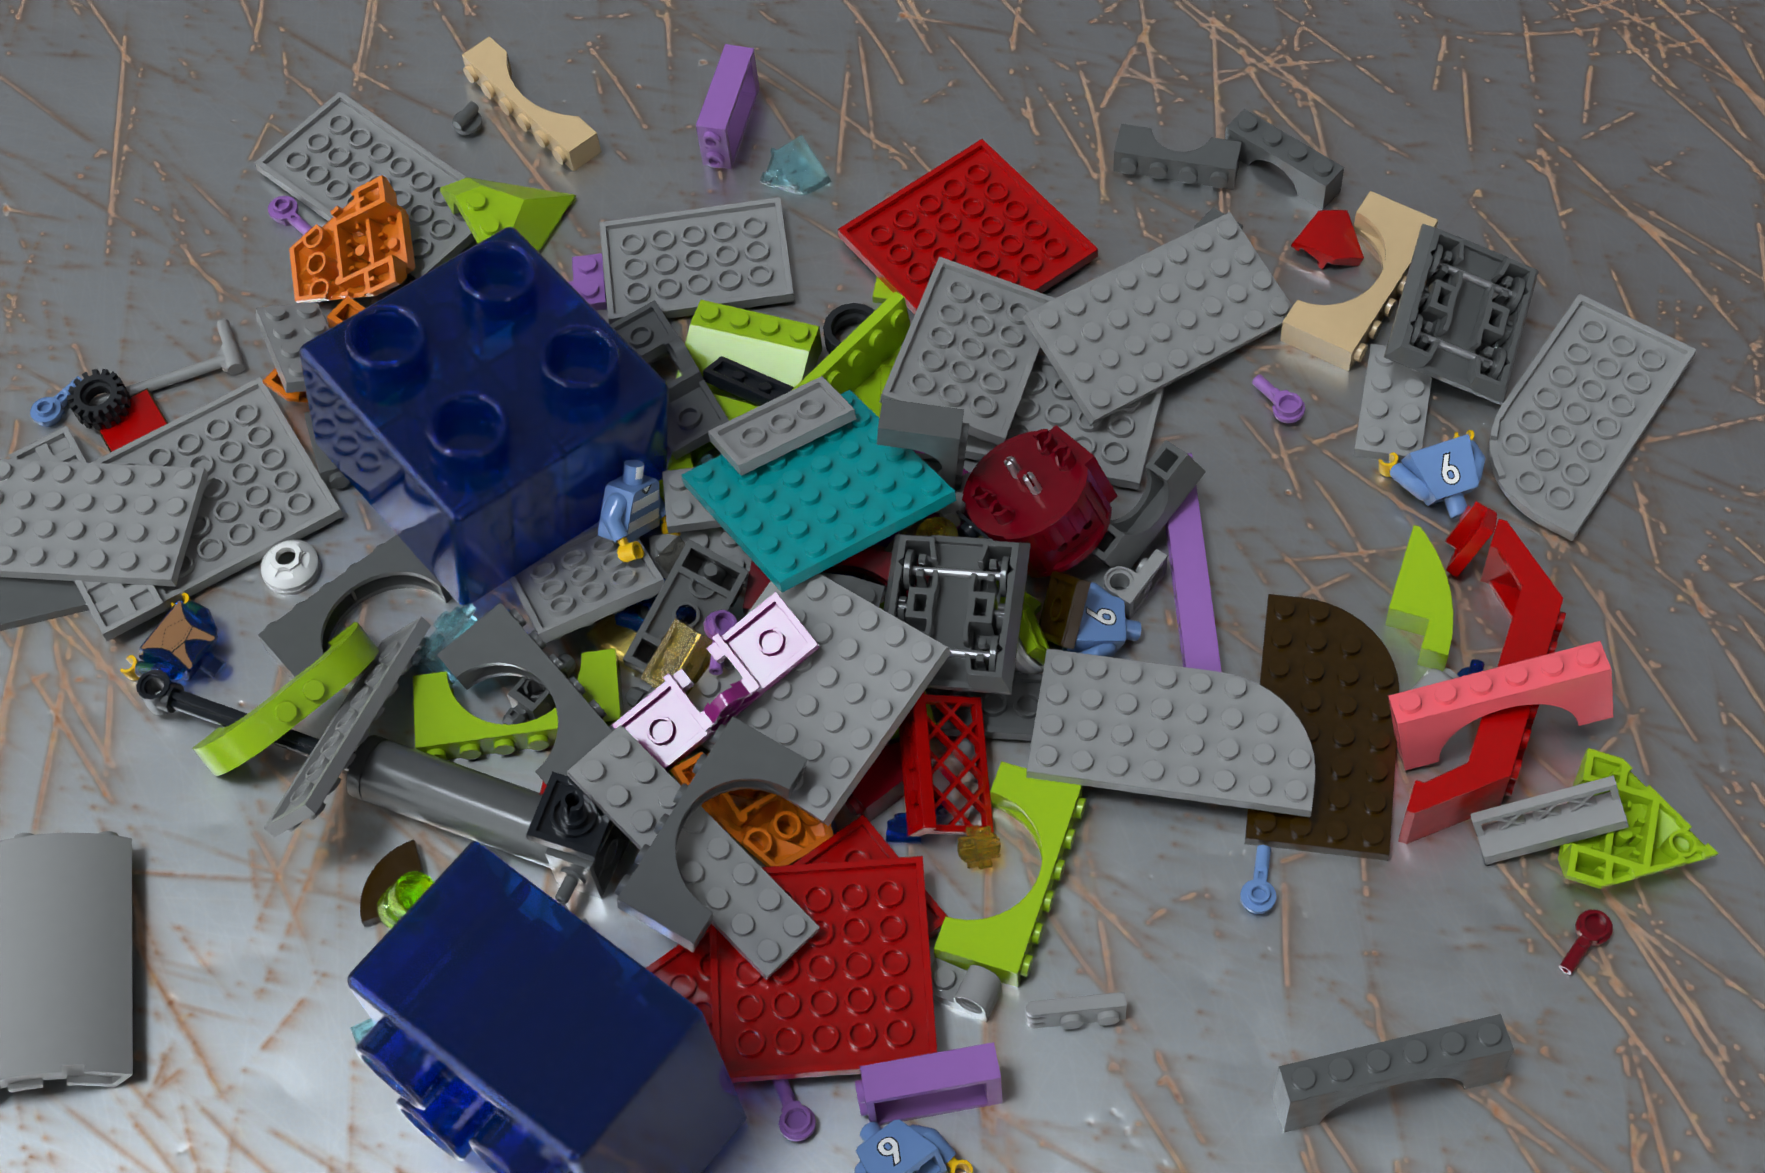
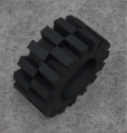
(91, 387)

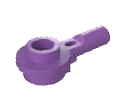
(285, 211)
(1286, 405)
(714, 623)
(796, 1120)

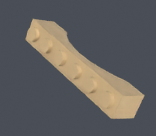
(565, 135)

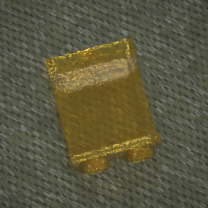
(679, 649)

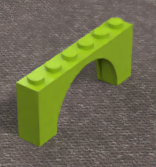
(453, 733)
(1006, 939)

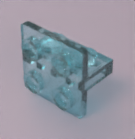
(448, 628)

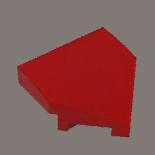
(1330, 239)
(1469, 535)

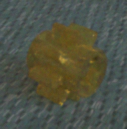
(979, 847)

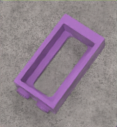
(727, 106)
(930, 1084)

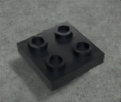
(568, 820)

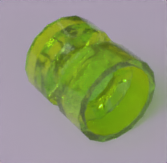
(402, 896)

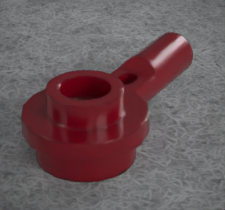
(1592, 929)

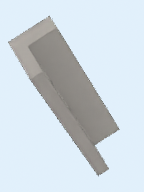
(1549, 822)

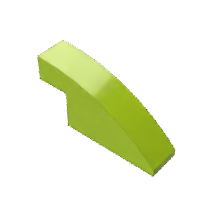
(1423, 601)

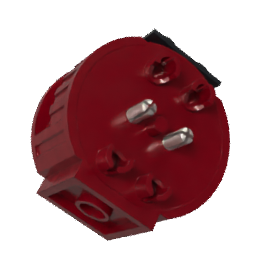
(1040, 493)

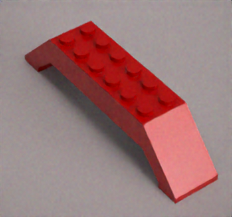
(1502, 735)

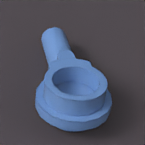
(49, 410)
(1258, 894)

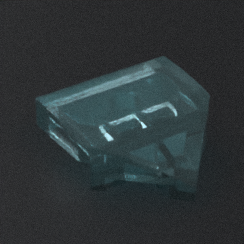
(795, 169)

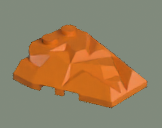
(357, 250)
(761, 821)

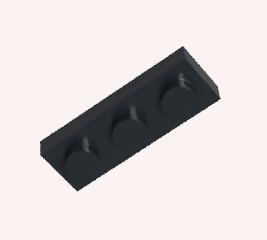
(744, 381)

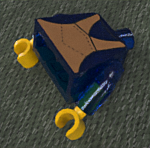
(179, 644)

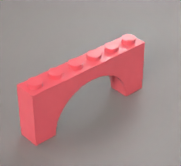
(1569, 679)

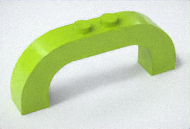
(242, 740)

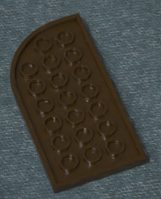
(1338, 686)

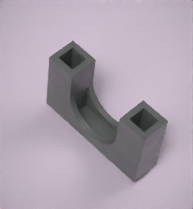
(927, 429)

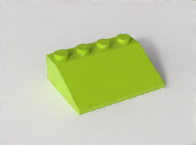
(754, 339)

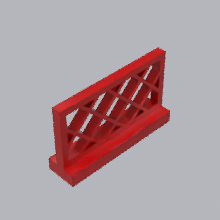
(918, 771)

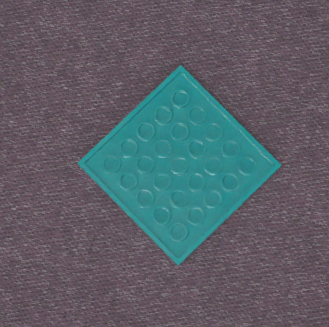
(820, 499)

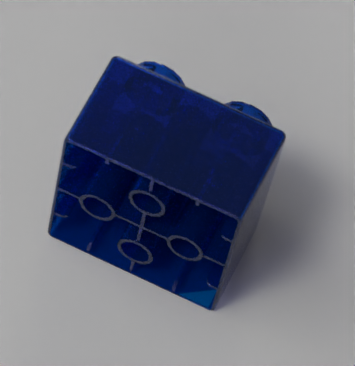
(484, 412)
(537, 1035)

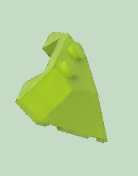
(497, 205)
(1651, 844)

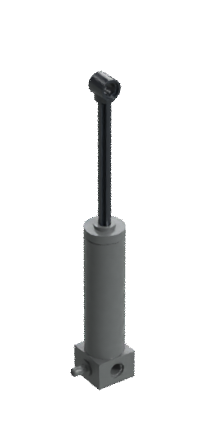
(426, 791)

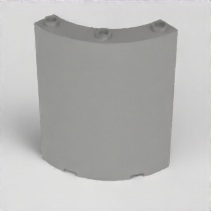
(65, 959)

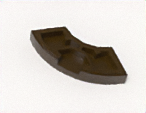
(386, 872)

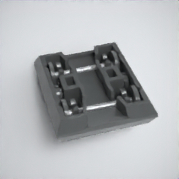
(1458, 317)
(962, 604)

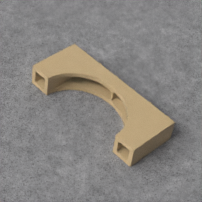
(1343, 329)

